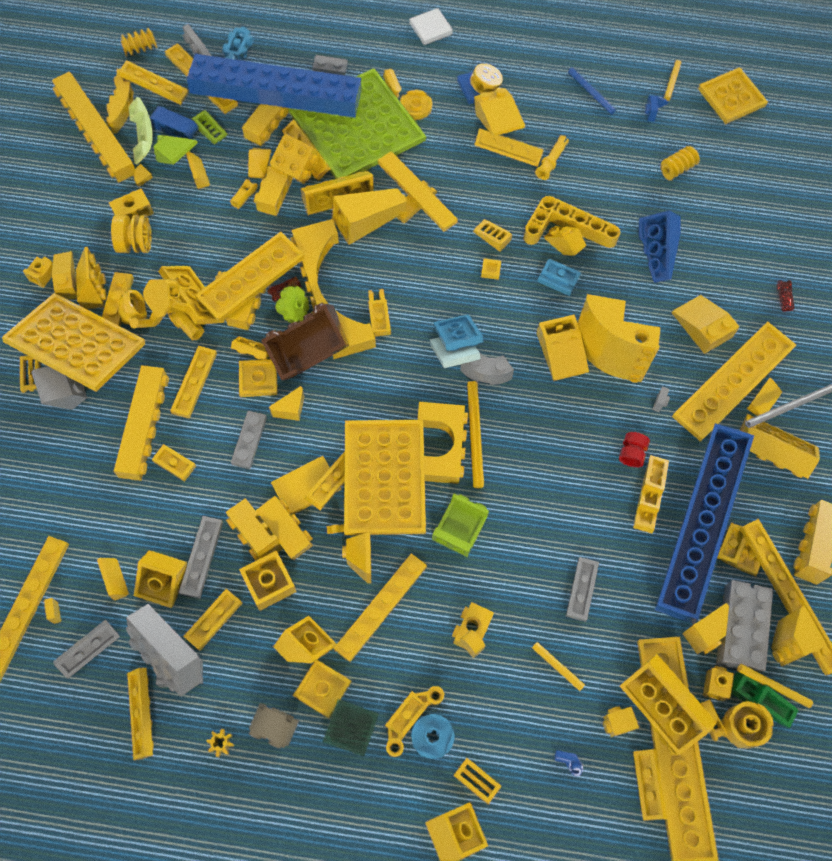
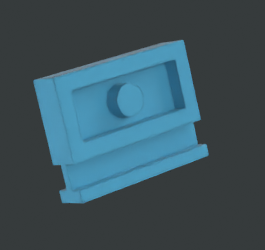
(559, 277)

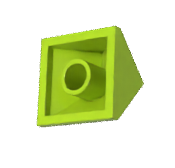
(171, 149)

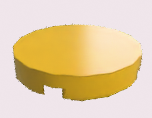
(417, 104)

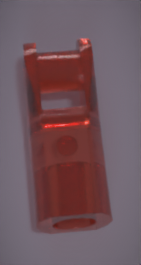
(273, 291)
(786, 296)

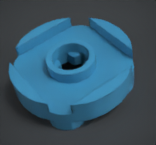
(443, 731)

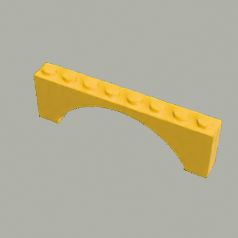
(315, 243)

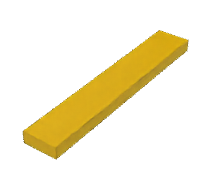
(183, 62)
(417, 191)

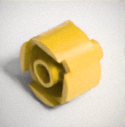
(759, 726)

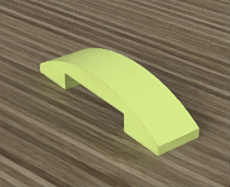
(139, 114)

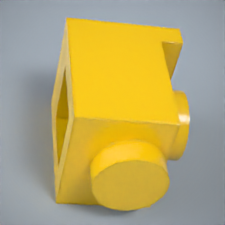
(39, 271)

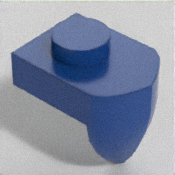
(652, 106)

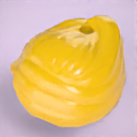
(132, 305)

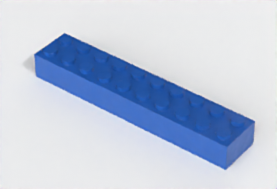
(274, 85)
(704, 524)

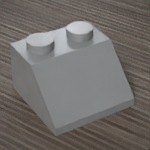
(58, 389)

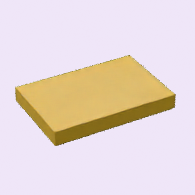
(296, 484)

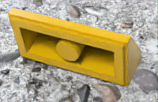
(198, 170)
(765, 398)
(113, 578)

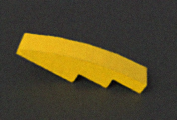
(651, 494)

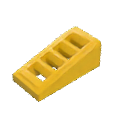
(493, 241)

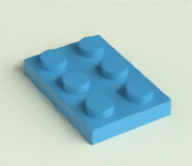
(458, 332)

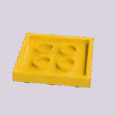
(732, 95)

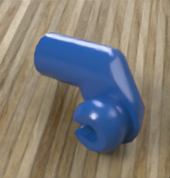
(571, 760)

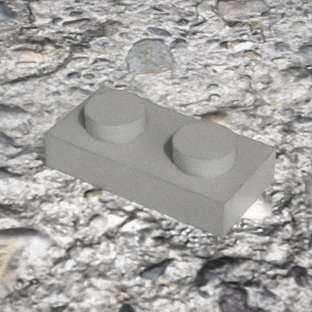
(330, 65)

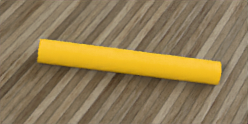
(673, 77)
(558, 666)

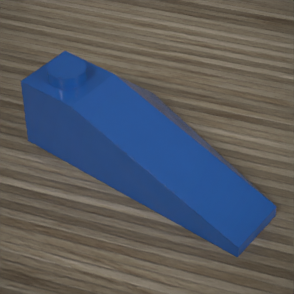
(660, 240)

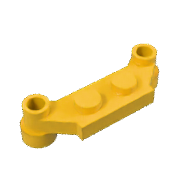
(407, 715)

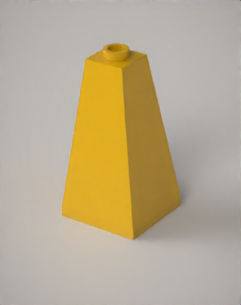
(366, 211)

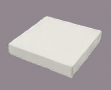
(431, 26)

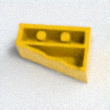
(252, 530)

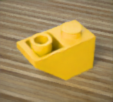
(566, 240)

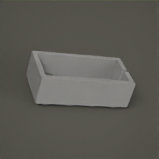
(746, 626)
(164, 650)

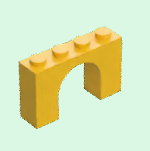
(451, 420)

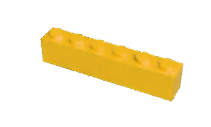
(141, 423)

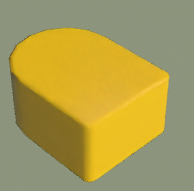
(472, 643)

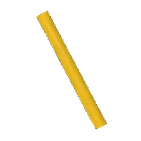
(775, 685)

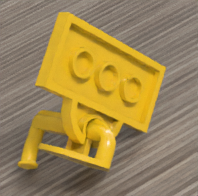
(174, 290)

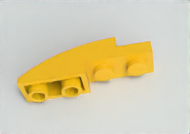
(118, 104)

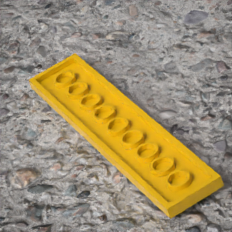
(682, 776)

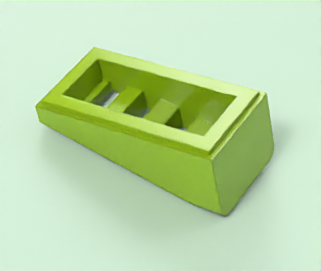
(205, 116)

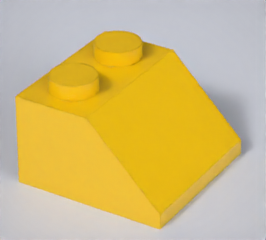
(159, 578)
(707, 632)
(456, 834)

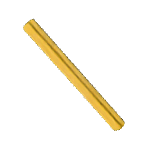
(475, 435)

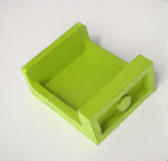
(460, 525)

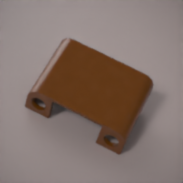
(306, 342)

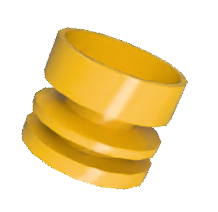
(131, 233)

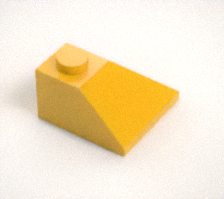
(359, 555)
(304, 642)

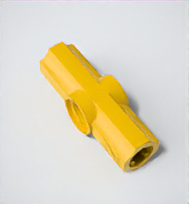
(182, 320)

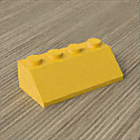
(320, 196)
(782, 448)
(668, 705)

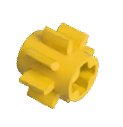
(214, 743)

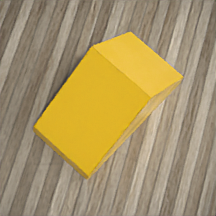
(289, 406)

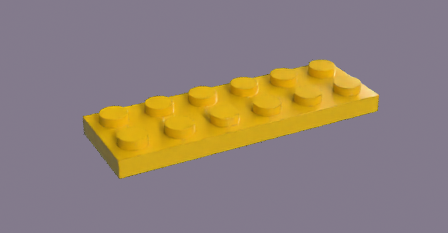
(249, 276)

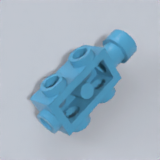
(238, 43)

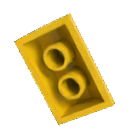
(796, 637)

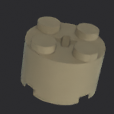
(273, 725)

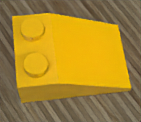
(498, 112)
(706, 323)

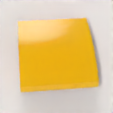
(737, 552)

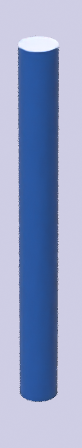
(591, 91)

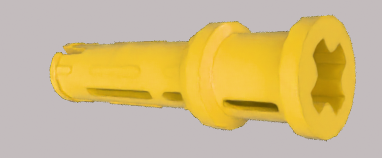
(549, 162)

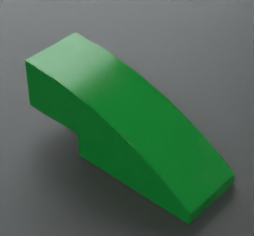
(752, 691)

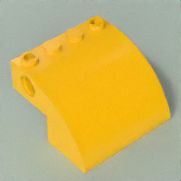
(613, 342)

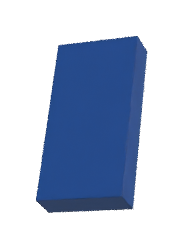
(468, 90)

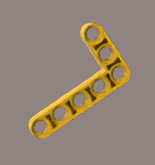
(588, 225)

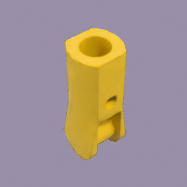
(392, 82)
(243, 194)
(721, 730)

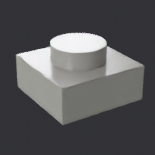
(662, 399)

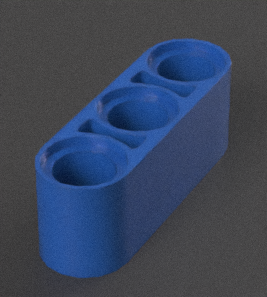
(173, 123)

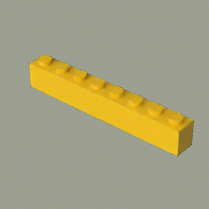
(94, 127)

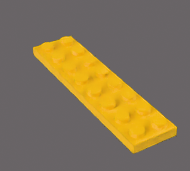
(733, 381)

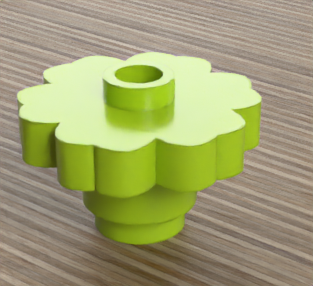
(292, 304)

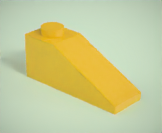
(64, 275)

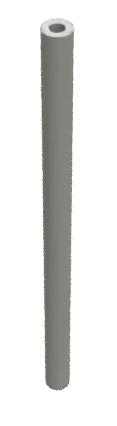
(788, 406)

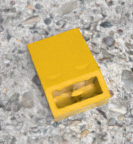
(90, 282)
(563, 347)

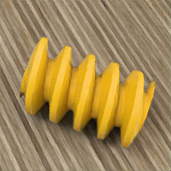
(138, 41)
(679, 162)

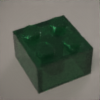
(350, 727)

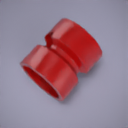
(633, 451)

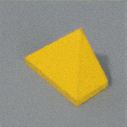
(258, 162)

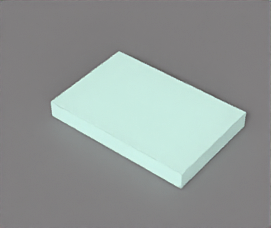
(453, 358)

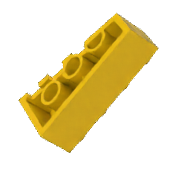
(816, 546)

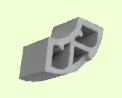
(488, 370)

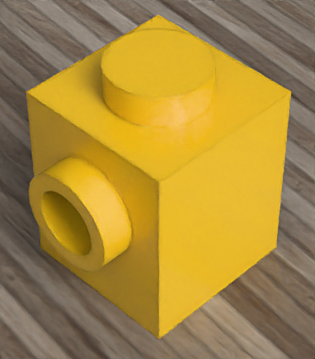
(718, 683)
(619, 721)

